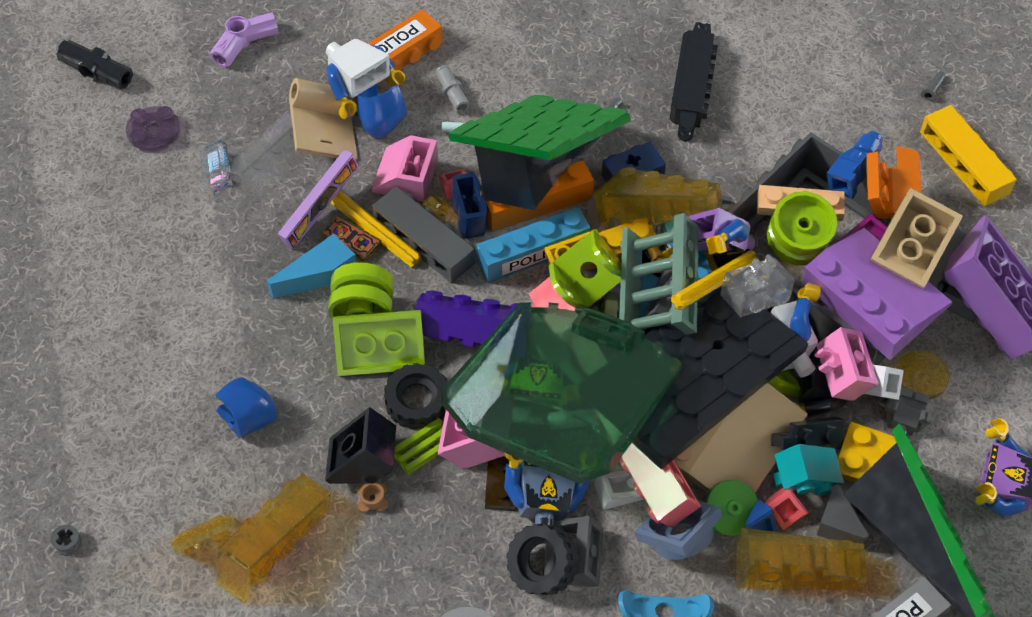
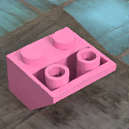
(408, 166)

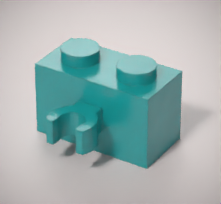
(808, 469)

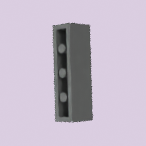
(425, 233)

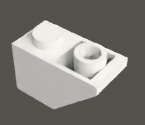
(889, 382)

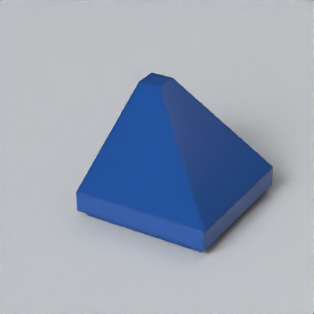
(762, 518)

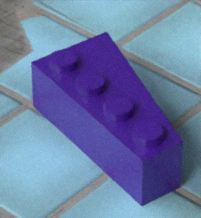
(460, 317)

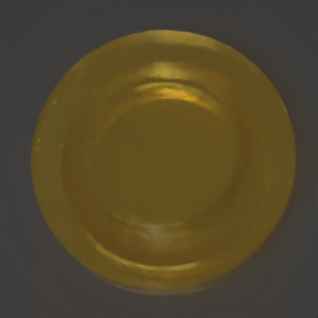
(437, 205)

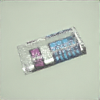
(215, 168)

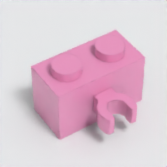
(846, 364)

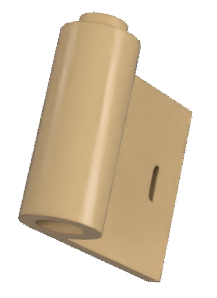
(317, 121)

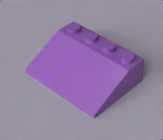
(994, 286)
(871, 297)

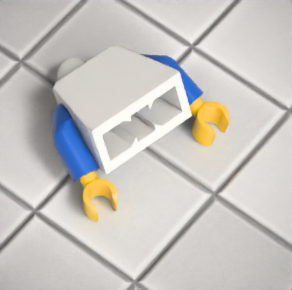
(357, 68)
(796, 318)

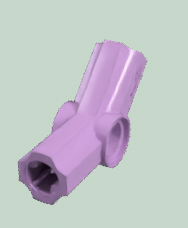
(239, 35)

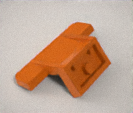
(890, 185)

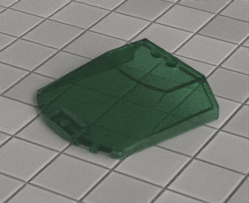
(561, 388)

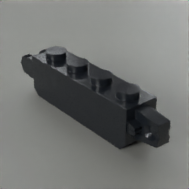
(691, 80)

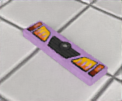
(318, 199)

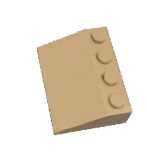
(741, 442)

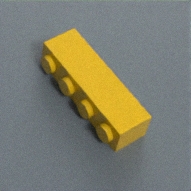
(968, 155)

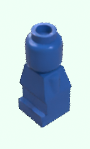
(851, 165)

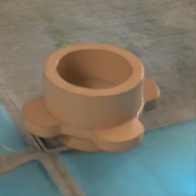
(365, 491)

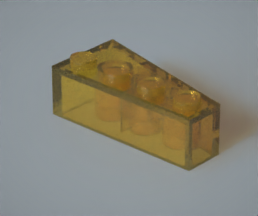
(269, 536)

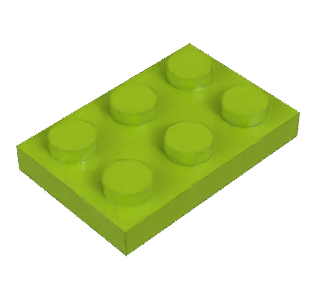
(378, 342)

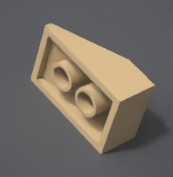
(916, 238)

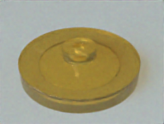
(924, 373)

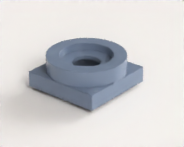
(683, 544)

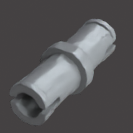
(452, 89)

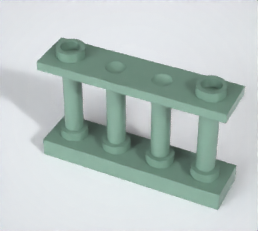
(684, 273)

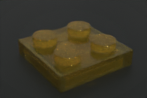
(214, 528)

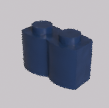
(469, 205)

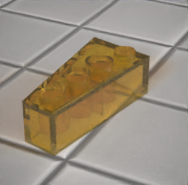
(654, 197)
(798, 562)

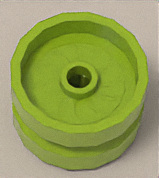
(801, 227)
(360, 290)

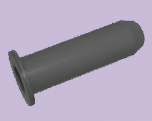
(930, 92)

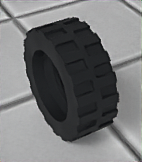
(404, 378)
(519, 556)

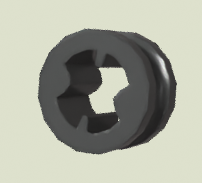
(65, 549)

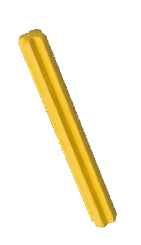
(377, 229)
(710, 282)

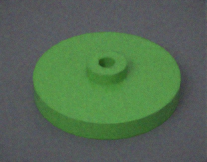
(735, 503)

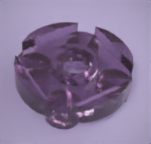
(143, 119)

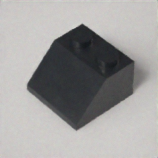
(362, 450)

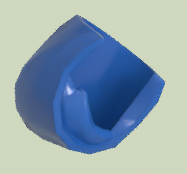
(380, 112)
(246, 406)

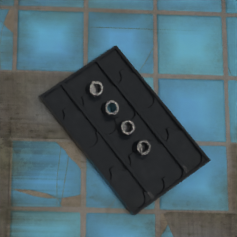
(718, 372)

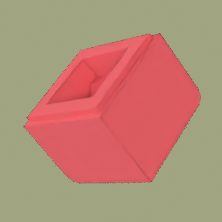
(786, 507)

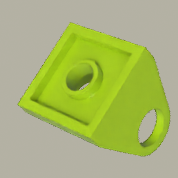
(570, 280)

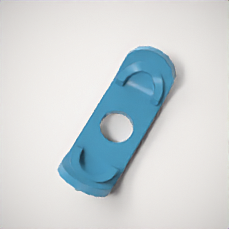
(644, 606)

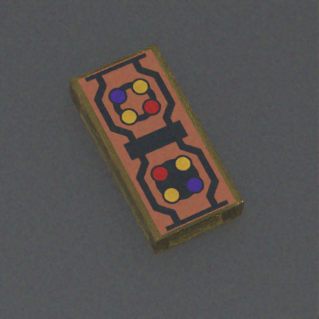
(356, 239)

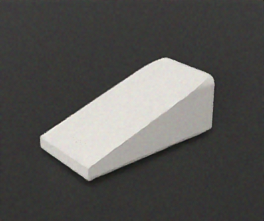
(616, 489)

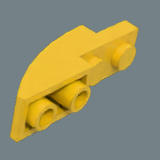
(611, 236)

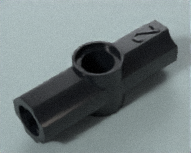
(94, 64)

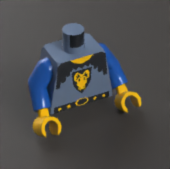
(540, 492)

